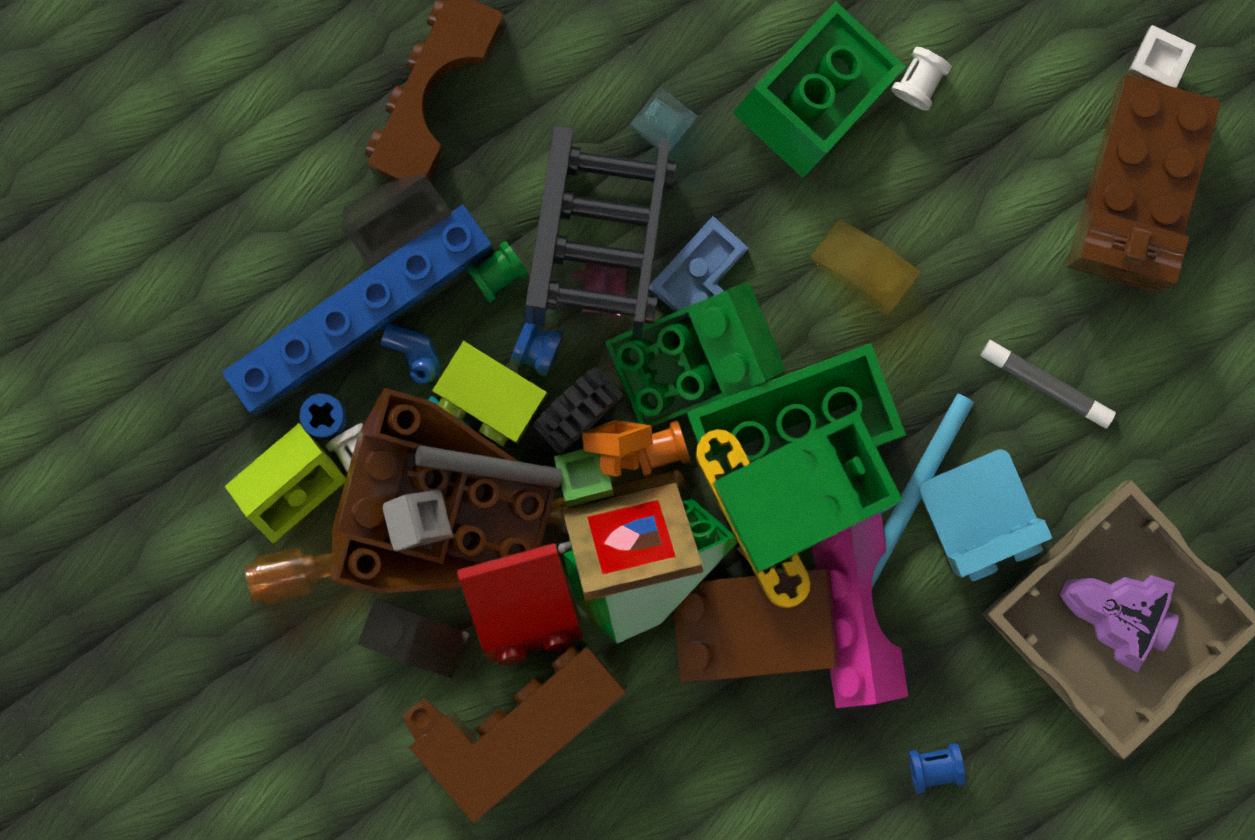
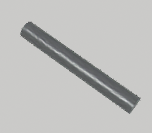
(488, 466)

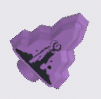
(1125, 614)

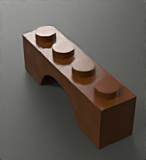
(460, 36)

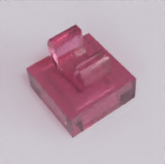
(603, 280)

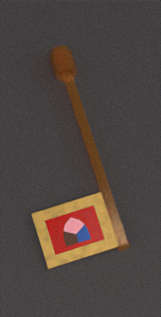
(616, 541)

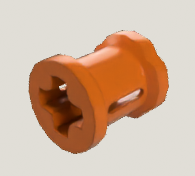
(666, 448)

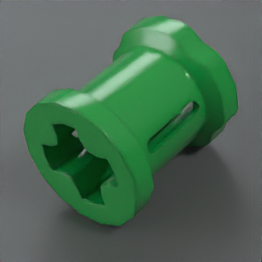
(497, 271)

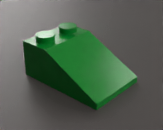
(818, 89)

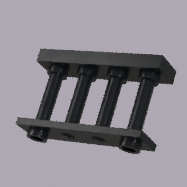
(562, 204)

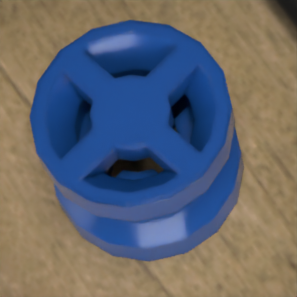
(536, 348)

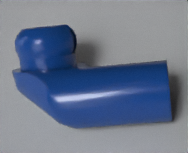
(418, 351)

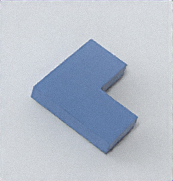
(699, 267)

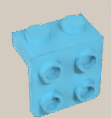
(983, 515)

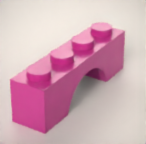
(868, 662)

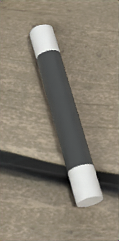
(1048, 384)

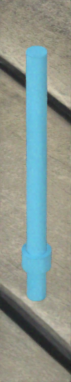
(924, 471)

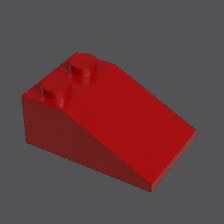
(521, 605)

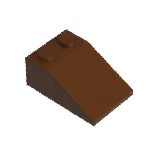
(737, 632)

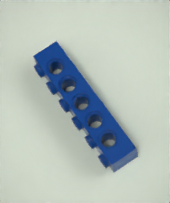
(357, 311)

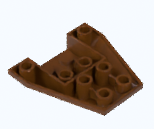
(485, 513)

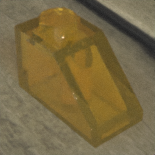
(865, 266)

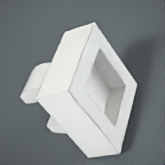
(1162, 57)

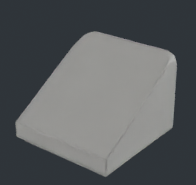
(417, 520)

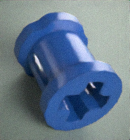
(324, 401)
(936, 768)

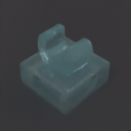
(663, 119)

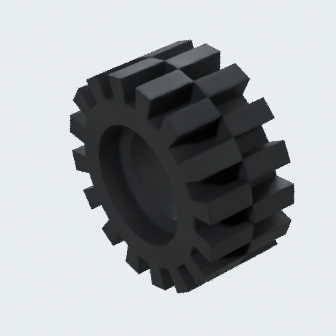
(577, 410)

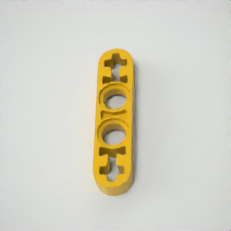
(713, 469)

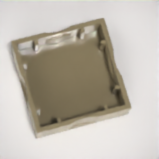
(1116, 541)

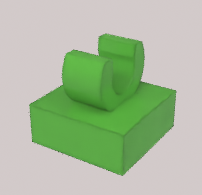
(582, 477)

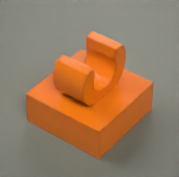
(617, 444)

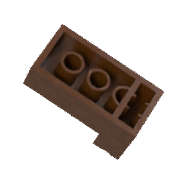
(1144, 185)
(513, 744)

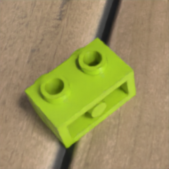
(489, 394)
(285, 483)

